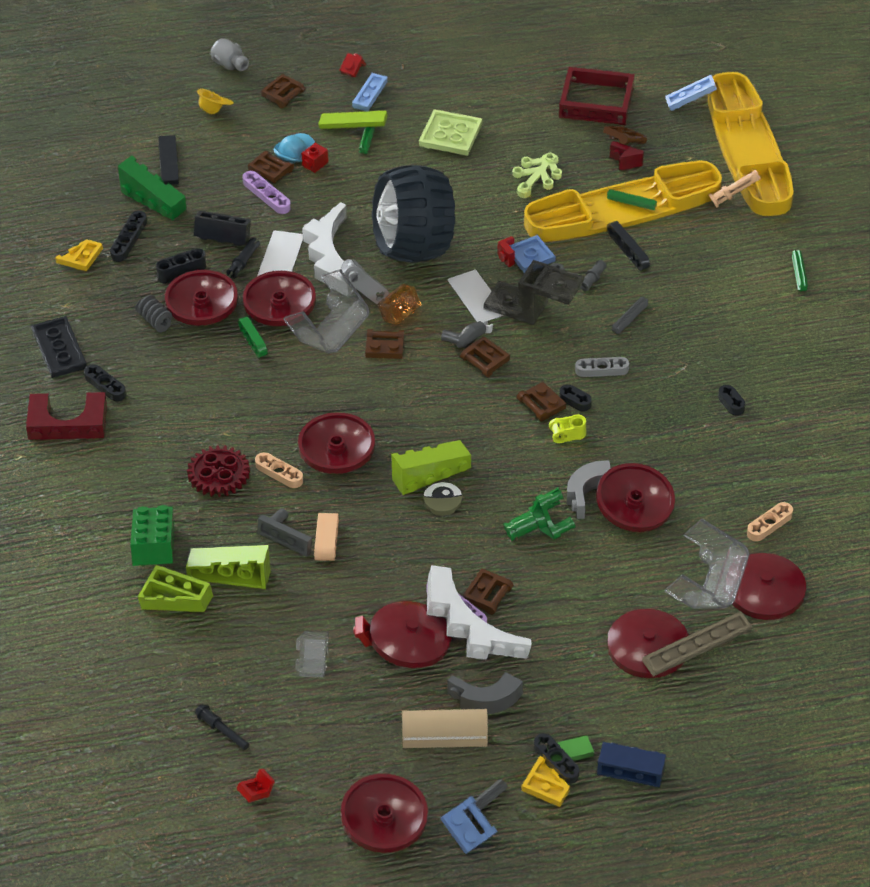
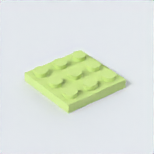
(450, 132)

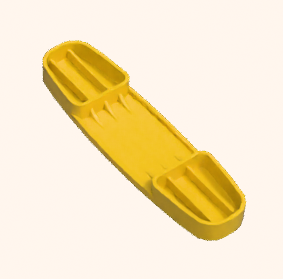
(749, 144)
(578, 215)

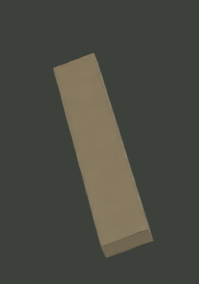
(696, 643)

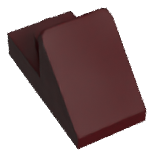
(626, 155)

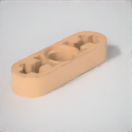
(275, 463)
(767, 529)

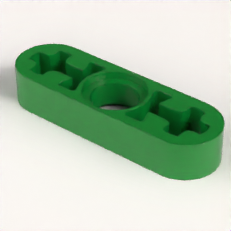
(252, 337)

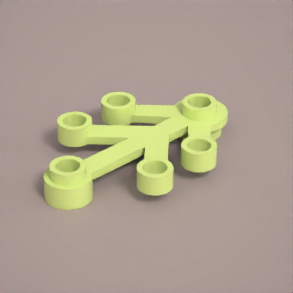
(547, 161)

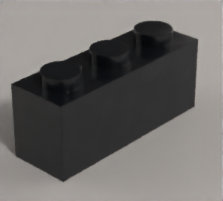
(222, 228)

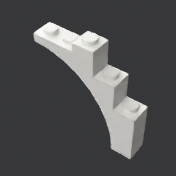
(320, 240)
(463, 623)

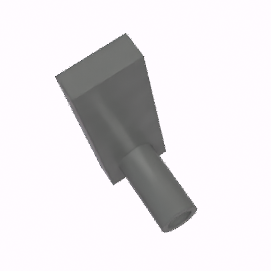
(276, 531)

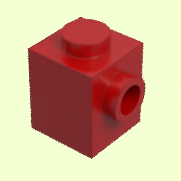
(314, 157)

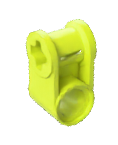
(569, 428)

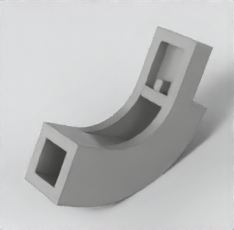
(583, 481)

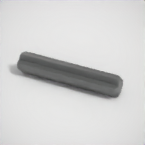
(629, 315)
(488, 796)

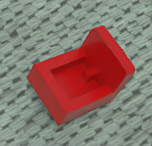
(352, 64)
(505, 252)
(361, 630)
(258, 787)

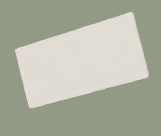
(281, 252)
(473, 293)

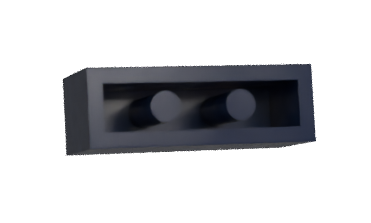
(631, 764)

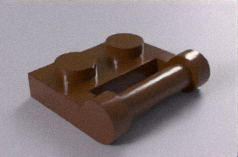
(279, 87)
(625, 135)
(270, 166)
(384, 348)
(488, 352)
(544, 398)
(483, 586)

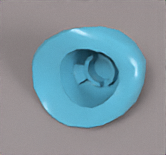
(292, 146)

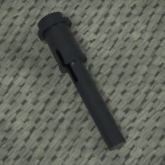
(203, 712)

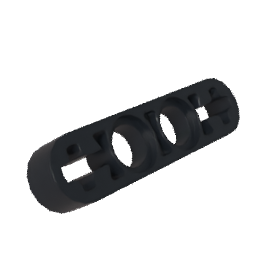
(132, 237)
(628, 245)

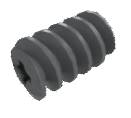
(154, 313)

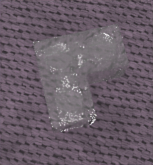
(313, 651)

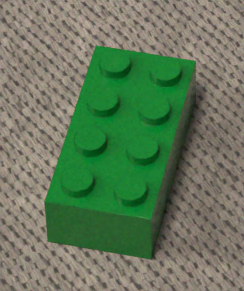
(152, 536)

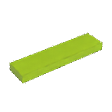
(353, 119)

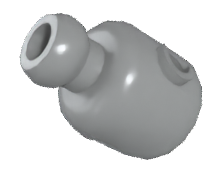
(229, 55)

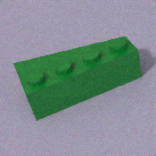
(150, 189)

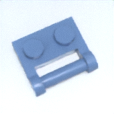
(463, 829)

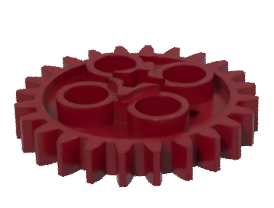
(218, 471)

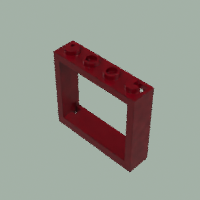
(596, 112)

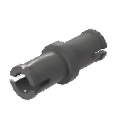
(593, 275)

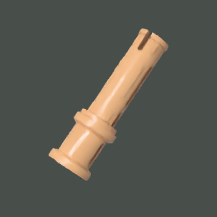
(727, 192)

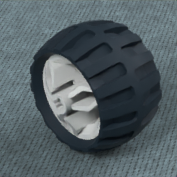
(413, 213)

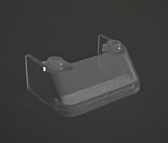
(346, 315)
(727, 565)

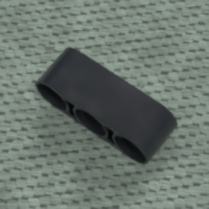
(176, 265)

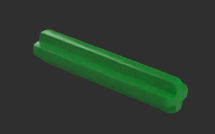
(366, 140)
(631, 199)
(799, 270)

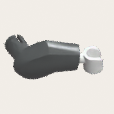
(468, 334)

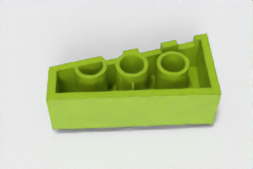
(428, 466)
(231, 565)

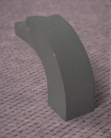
(493, 698)

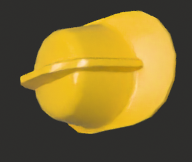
(211, 102)

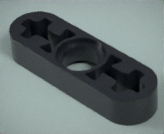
(102, 375)
(555, 749)

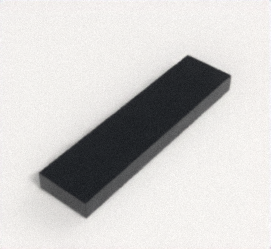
(168, 159)

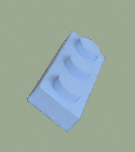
(369, 92)
(691, 92)

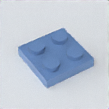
(530, 250)

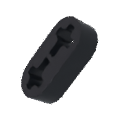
(575, 397)
(734, 398)

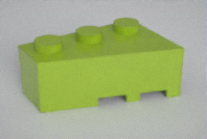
(174, 592)

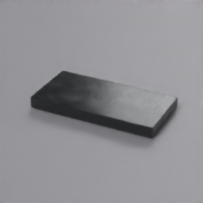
(59, 346)

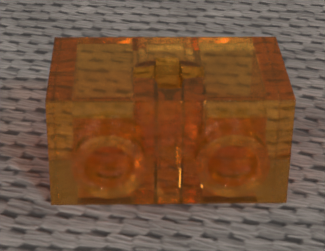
(399, 304)

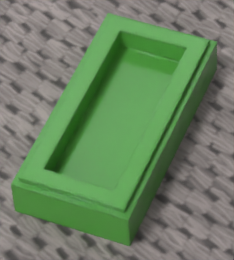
(576, 748)

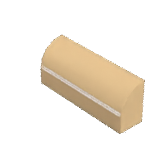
(445, 728)

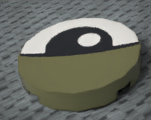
(442, 498)

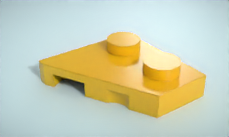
(81, 256)
(545, 784)

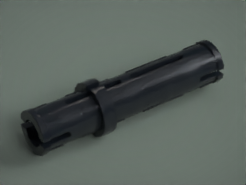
(239, 262)

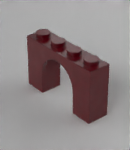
(87, 425)

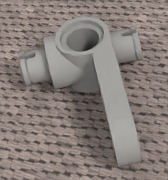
(363, 281)

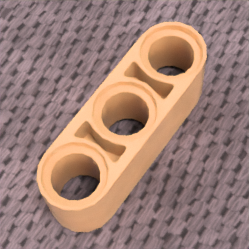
(326, 537)

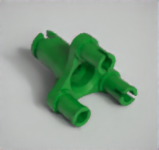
(539, 518)

